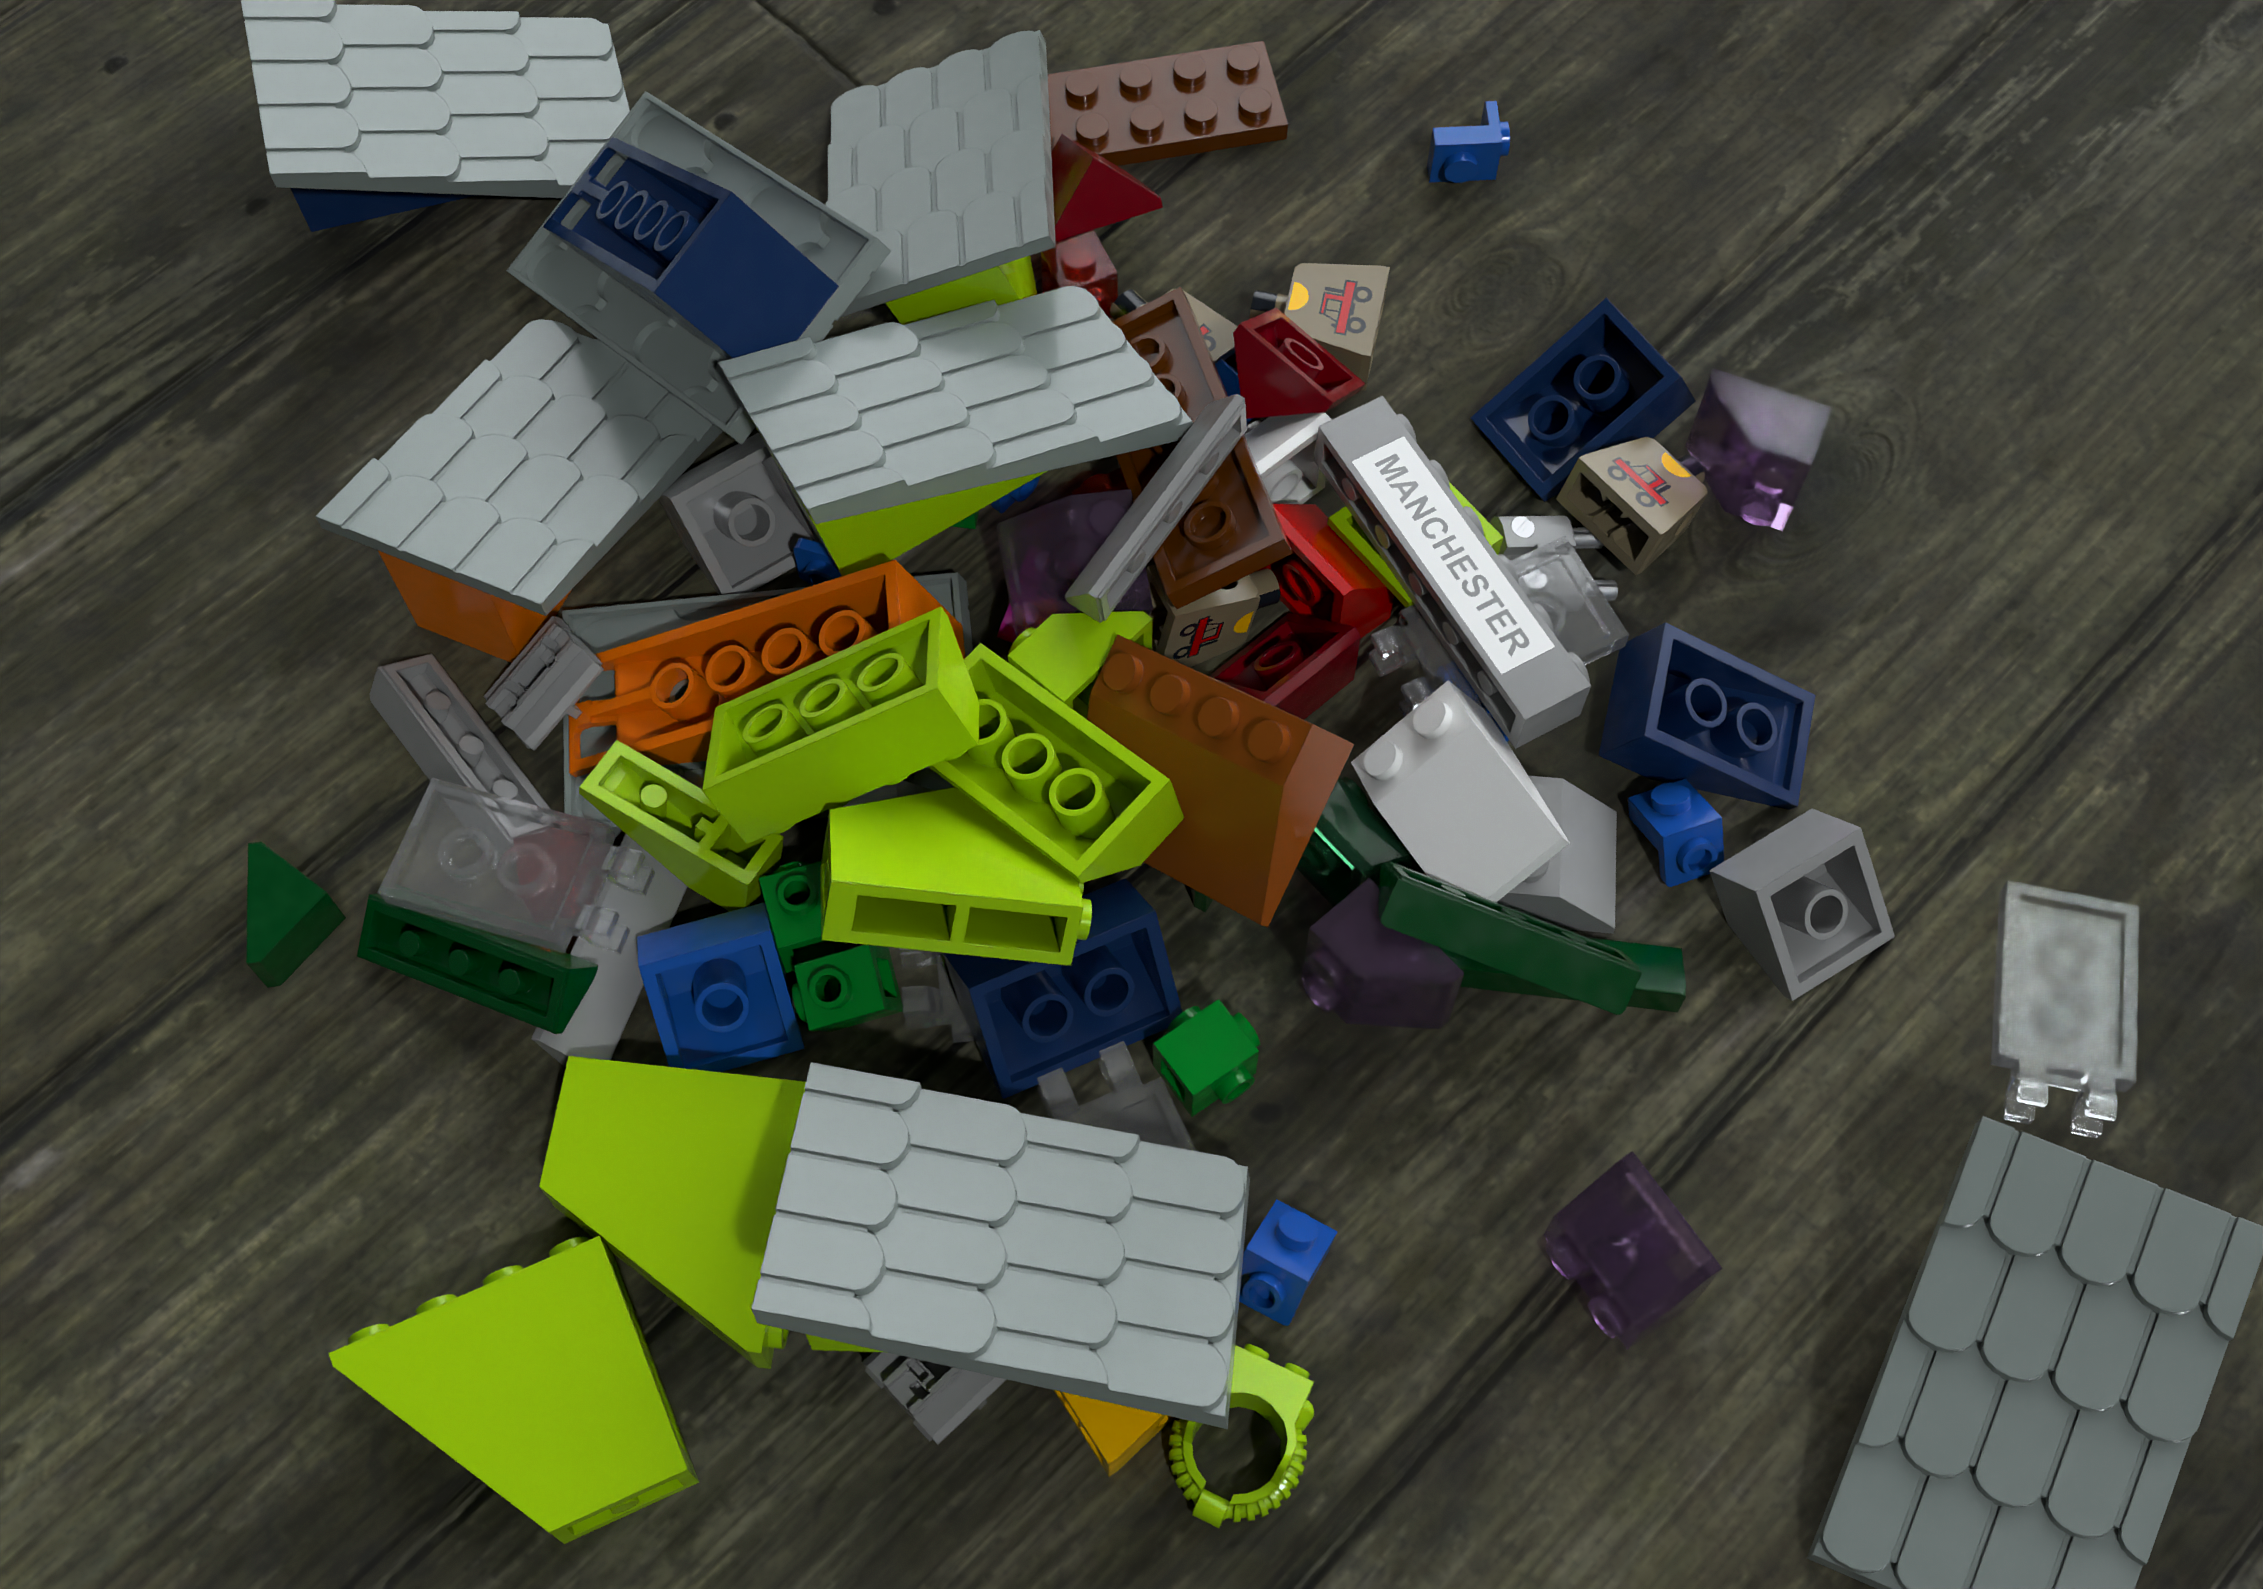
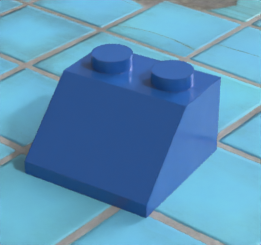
(719, 991)

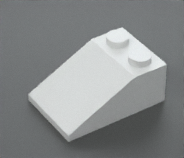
(1460, 796)

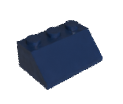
(1059, 1016)

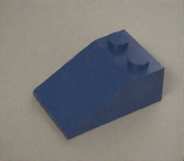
(1583, 396)
(1706, 719)

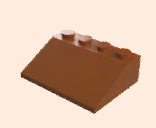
(1239, 767)

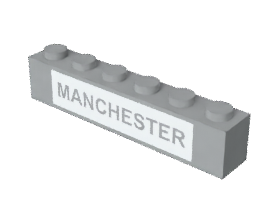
(1452, 572)

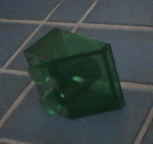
(1349, 845)

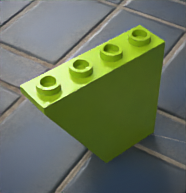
(945, 880)
(678, 1181)
(535, 1389)

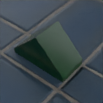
(284, 916)

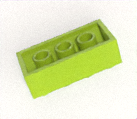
(842, 728)
(1059, 777)

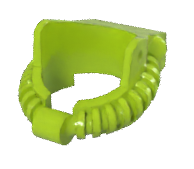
(1279, 1397)

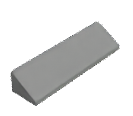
(1159, 508)
(445, 730)
(618, 981)

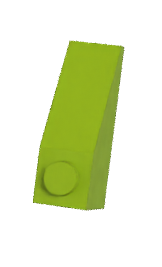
(680, 828)

